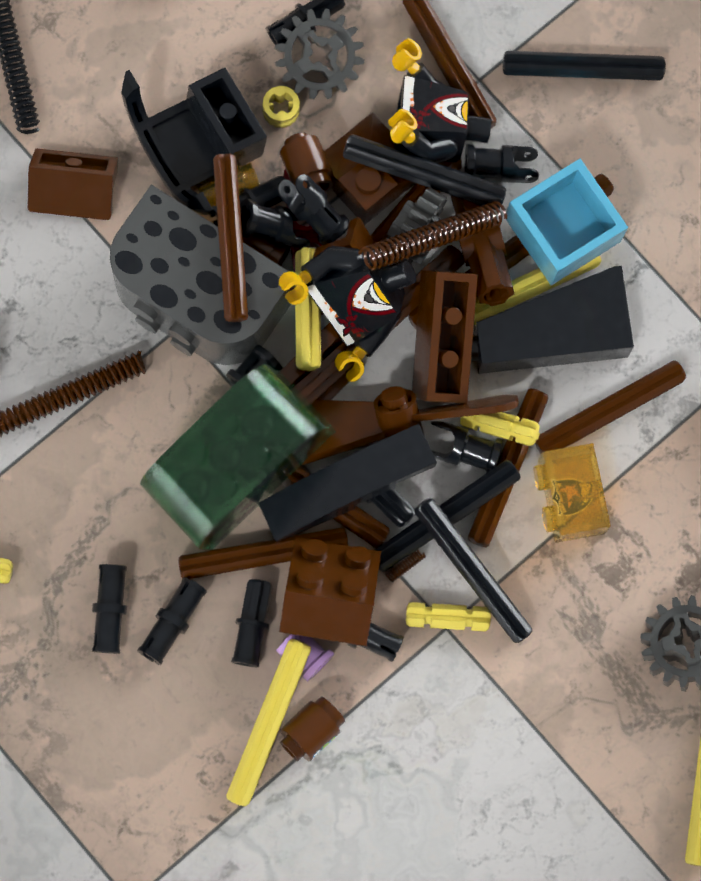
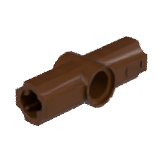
(486, 257)

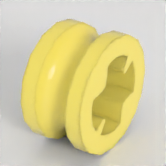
(280, 94)

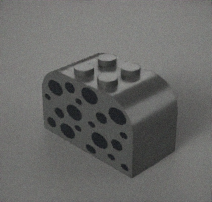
(172, 280)

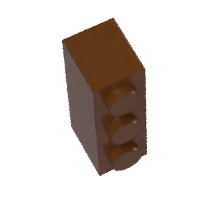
(444, 336)

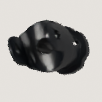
(501, 163)
(312, 206)
(270, 223)
(469, 448)

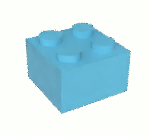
(565, 221)

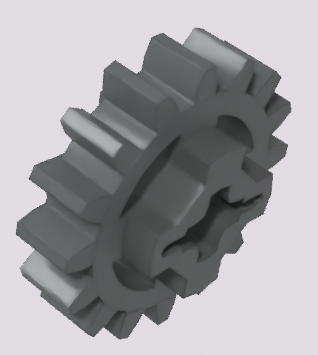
(334, 43)
(416, 215)
(671, 647)

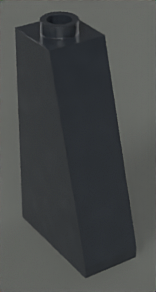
(560, 328)

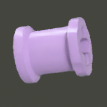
(317, 658)

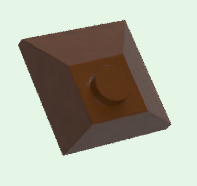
(359, 186)

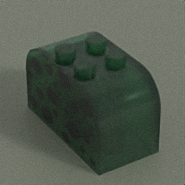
(235, 456)

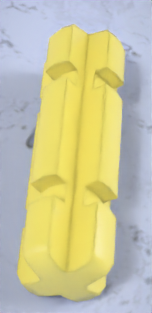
(504, 426)
(448, 616)

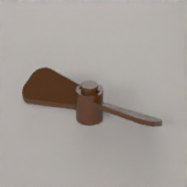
(390, 413)

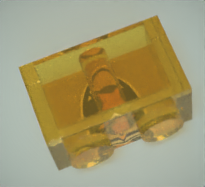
(572, 493)

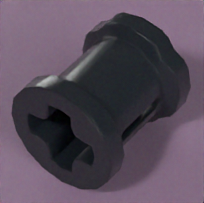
(258, 357)

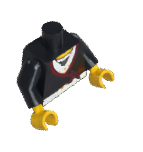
(429, 115)
(353, 298)

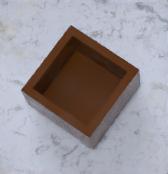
(330, 591)

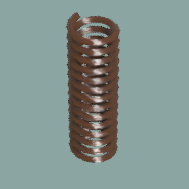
(416, 561)

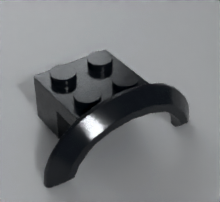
(191, 133)

